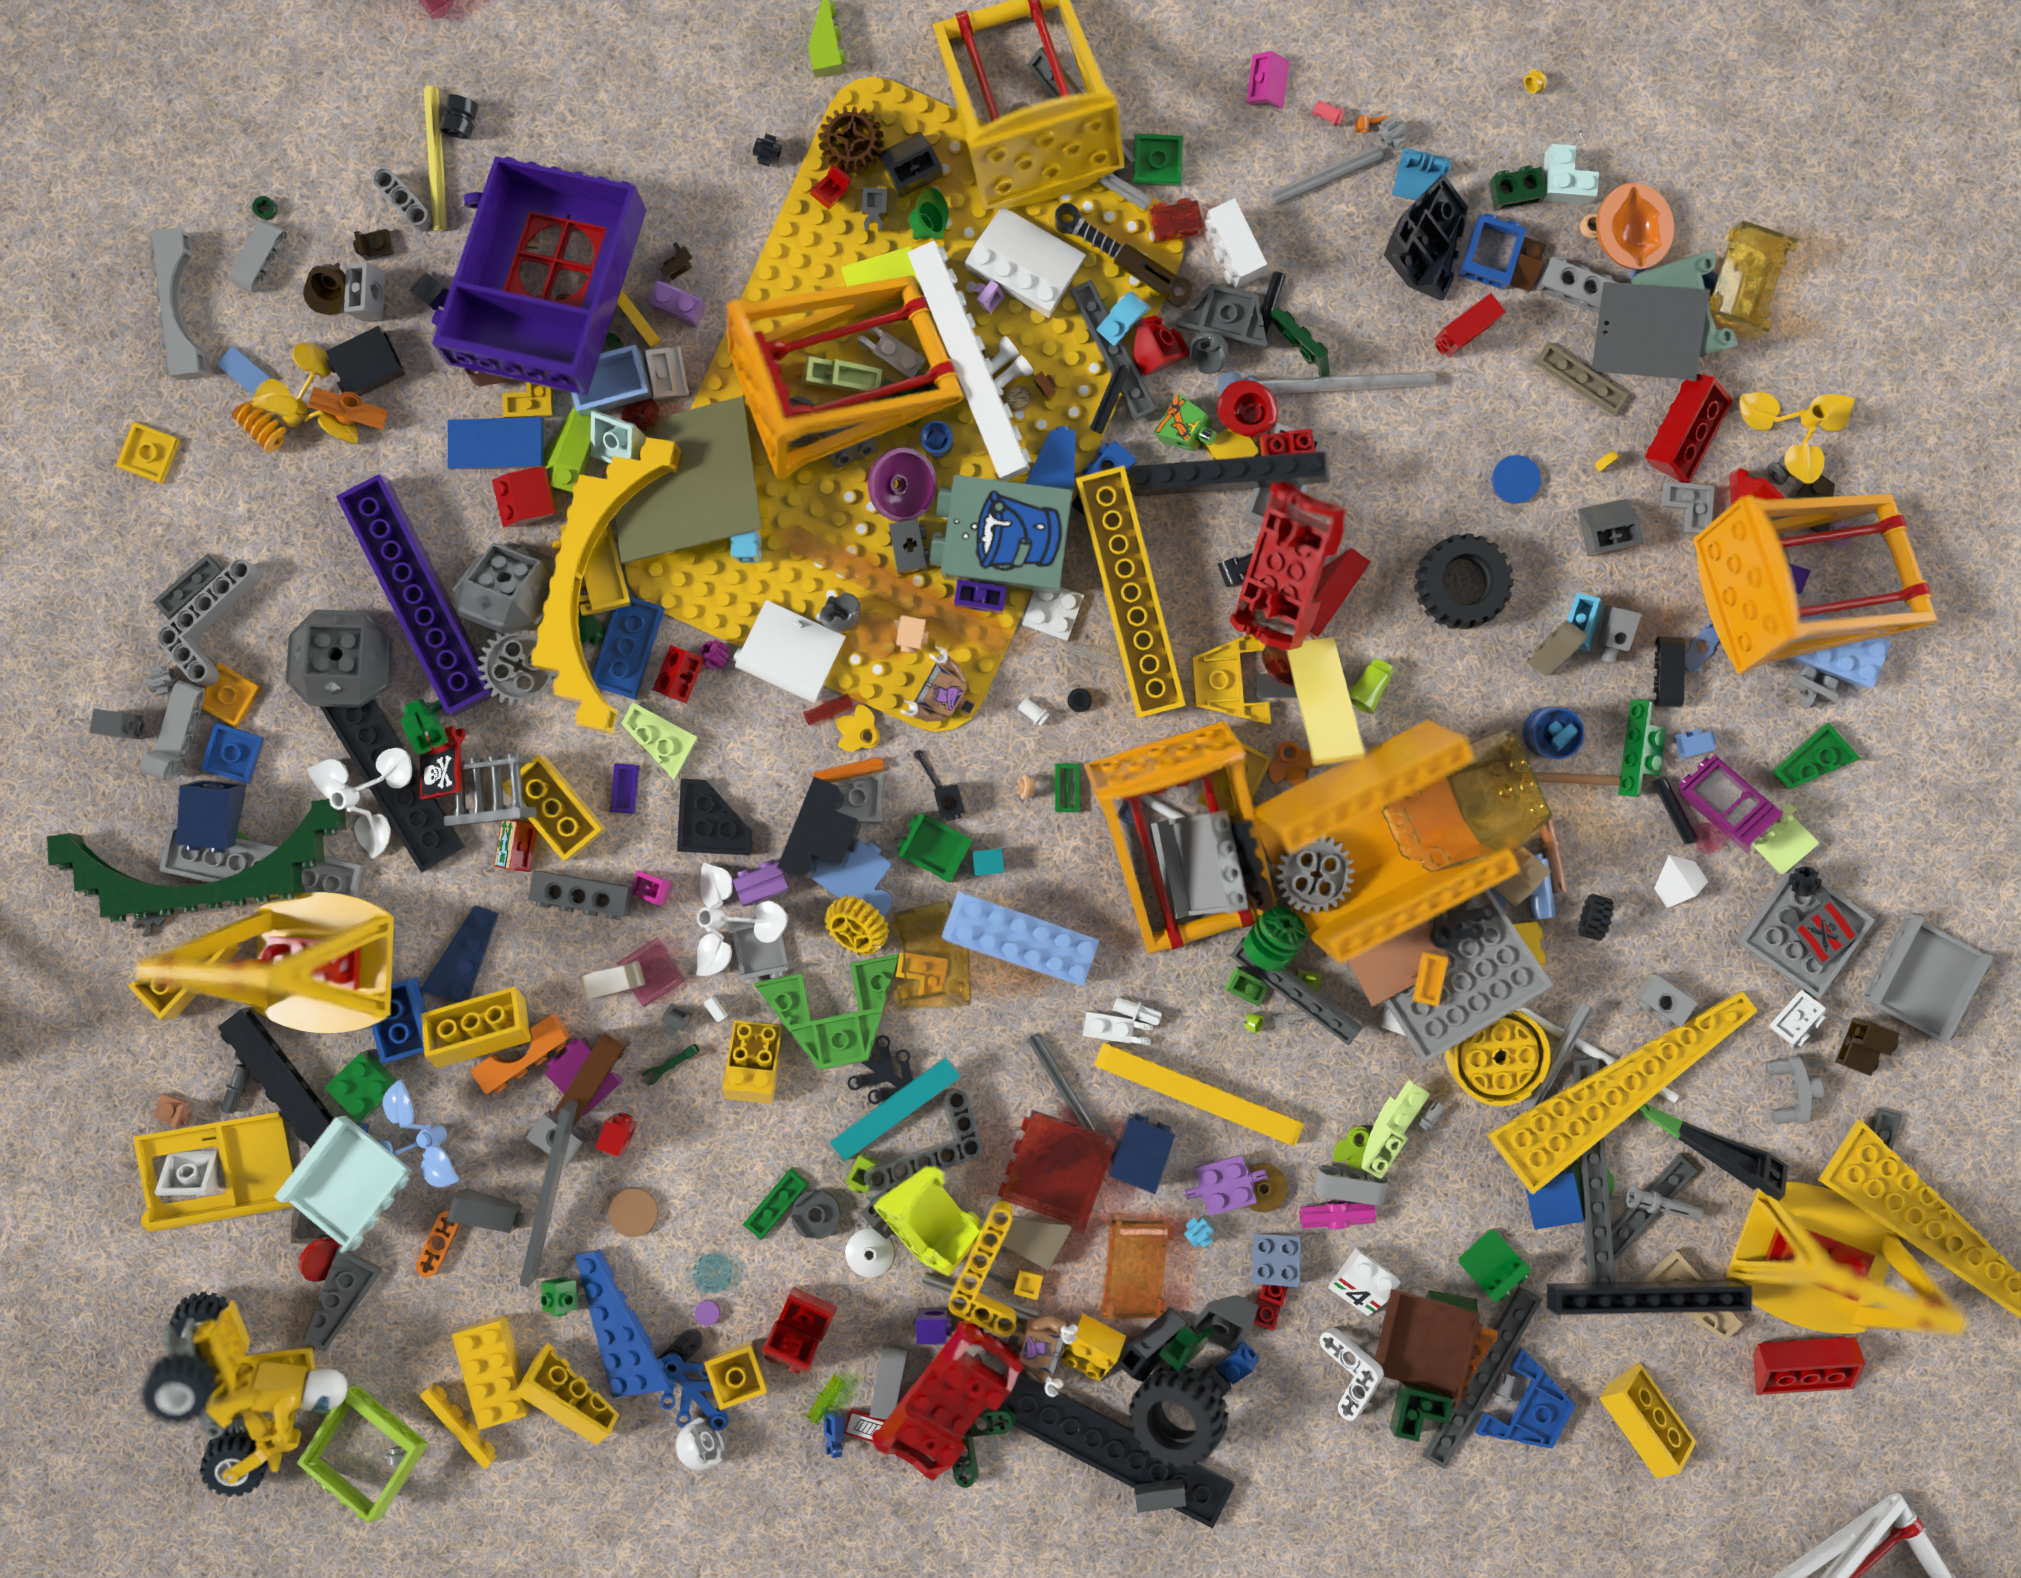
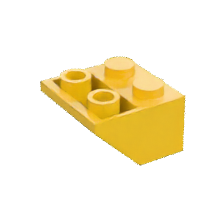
(1094, 1349)

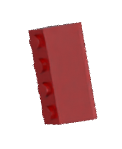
(1689, 428)
(1807, 1365)

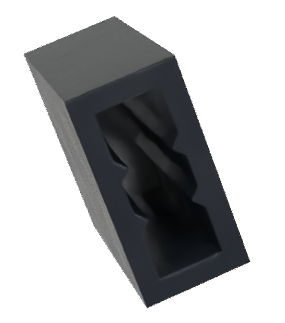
(365, 362)

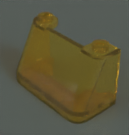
(1749, 278)
(933, 967)

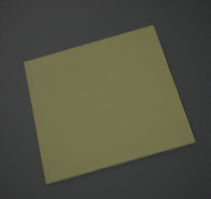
(709, 493)

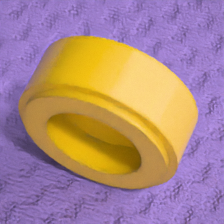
(1606, 460)

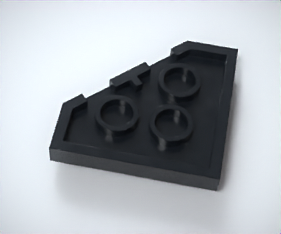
(709, 822)

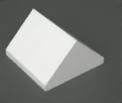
(189, 1173)

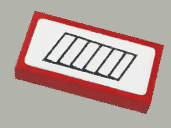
(861, 1425)

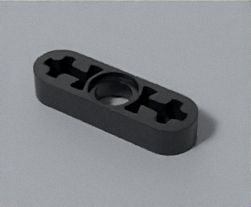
(681, 1340)

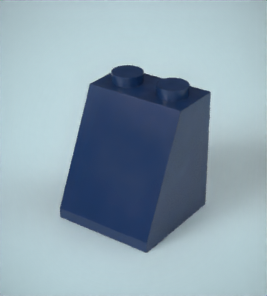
(209, 815)
(1141, 1153)

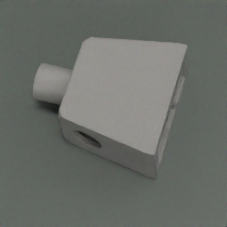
(1617, 622)

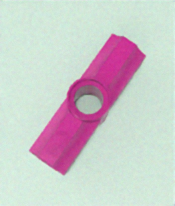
(1337, 1215)

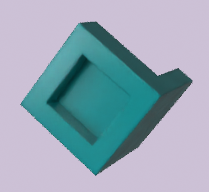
(988, 862)

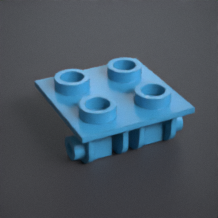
(1418, 172)

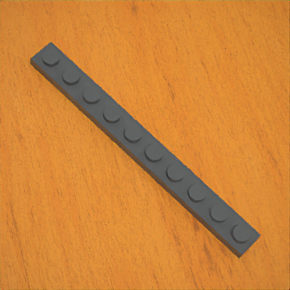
(1595, 1197)

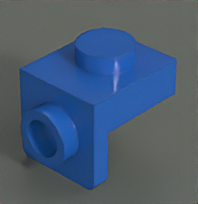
(1238, 1363)

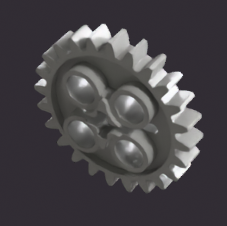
(508, 686)
(1335, 876)

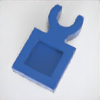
(834, 1431)

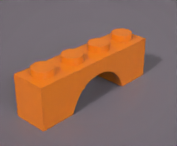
(495, 1071)

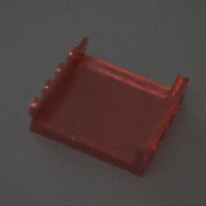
(1057, 1168)

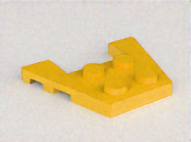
(1219, 681)

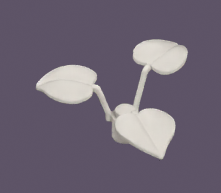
(331, 778)
(712, 952)

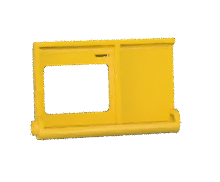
(253, 1164)

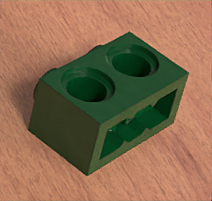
(1519, 193)

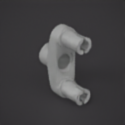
(1805, 1090)

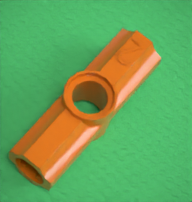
(347, 408)

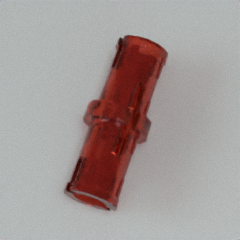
(828, 709)

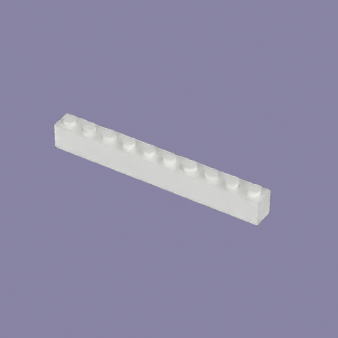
(968, 360)

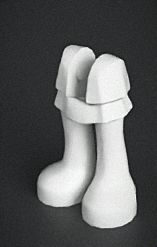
(1018, 368)

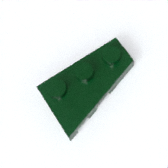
(1301, 336)

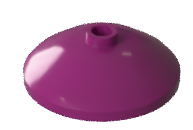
(915, 484)

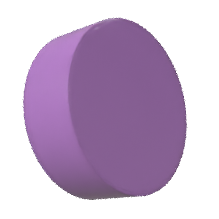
(707, 1312)

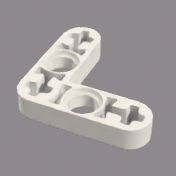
(1359, 1370)

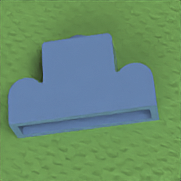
(858, 877)

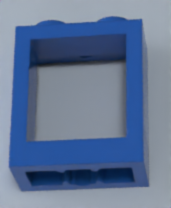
(1485, 274)

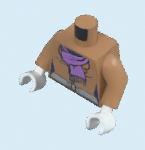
(941, 692)
(1042, 1348)

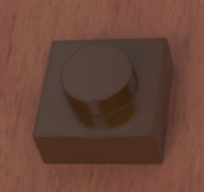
(1045, 385)

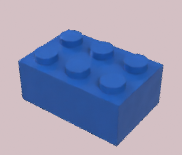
(402, 1030)

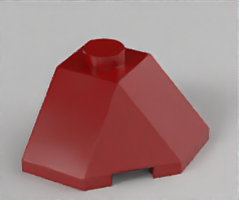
(1157, 346)
(1744, 486)

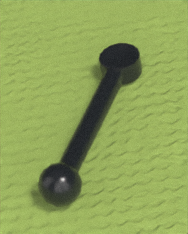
(918, 754)

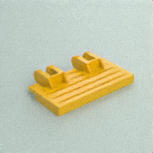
(602, 576)

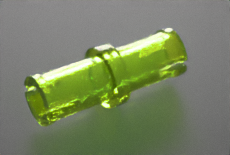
(825, 1399)

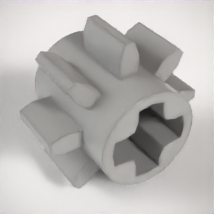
(1392, 132)
(161, 680)

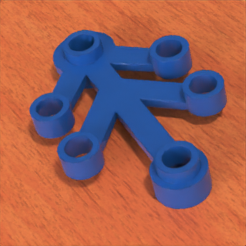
(693, 1389)

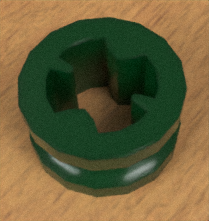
(261, 201)

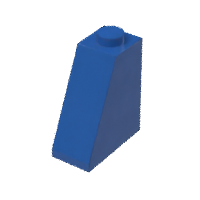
(1055, 461)

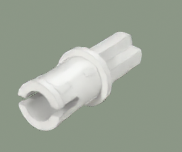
(1137, 1011)

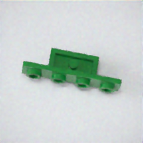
(1641, 750)

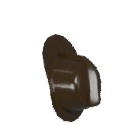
(325, 289)

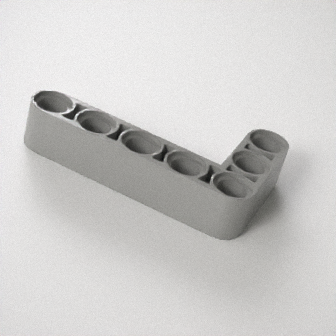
(203, 619)

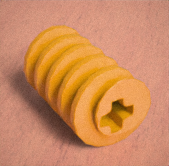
(259, 426)

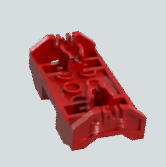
(1288, 565)
(947, 1402)

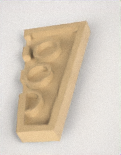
(1676, 1268)

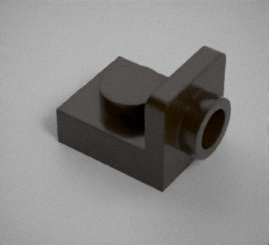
(373, 244)
(676, 266)

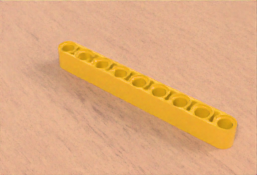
(1199, 1094)

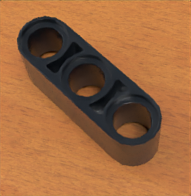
(1670, 676)

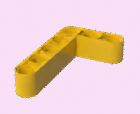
(979, 1270)

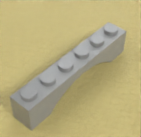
(172, 255)

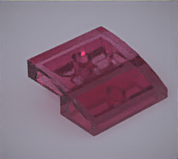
(658, 969)

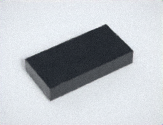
(430, 291)

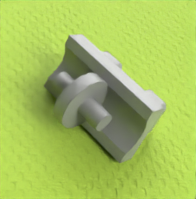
(1823, 691)

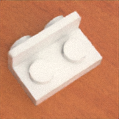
(1798, 1019)

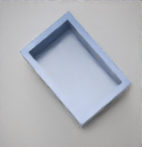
(616, 382)

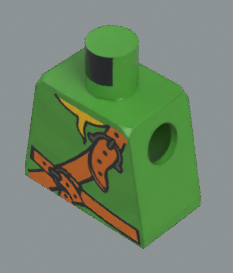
(1185, 426)

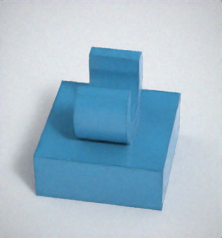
(1561, 735)

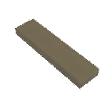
(1581, 379)

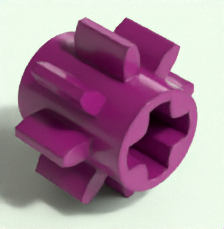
(715, 654)

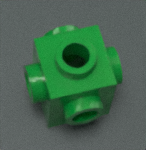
(559, 1296)

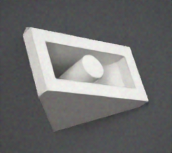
(1679, 881)

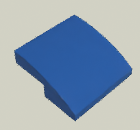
(1556, 1202)

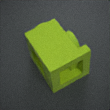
(855, 1182)

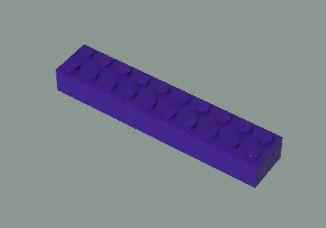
(415, 593)

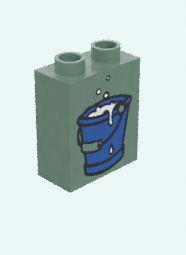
(1003, 533)

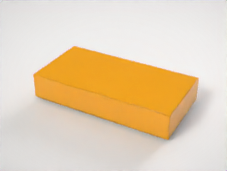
(1430, 979)

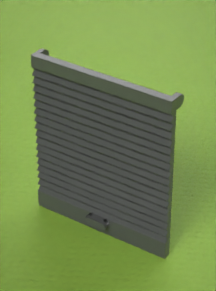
(1650, 330)

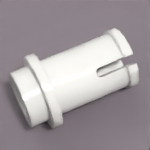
(1033, 712)

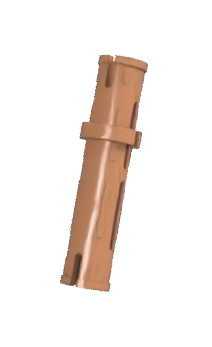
(1551, 848)

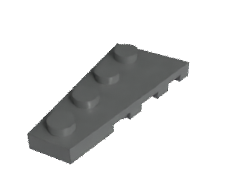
(342, 1292)

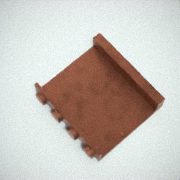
(1428, 1343)

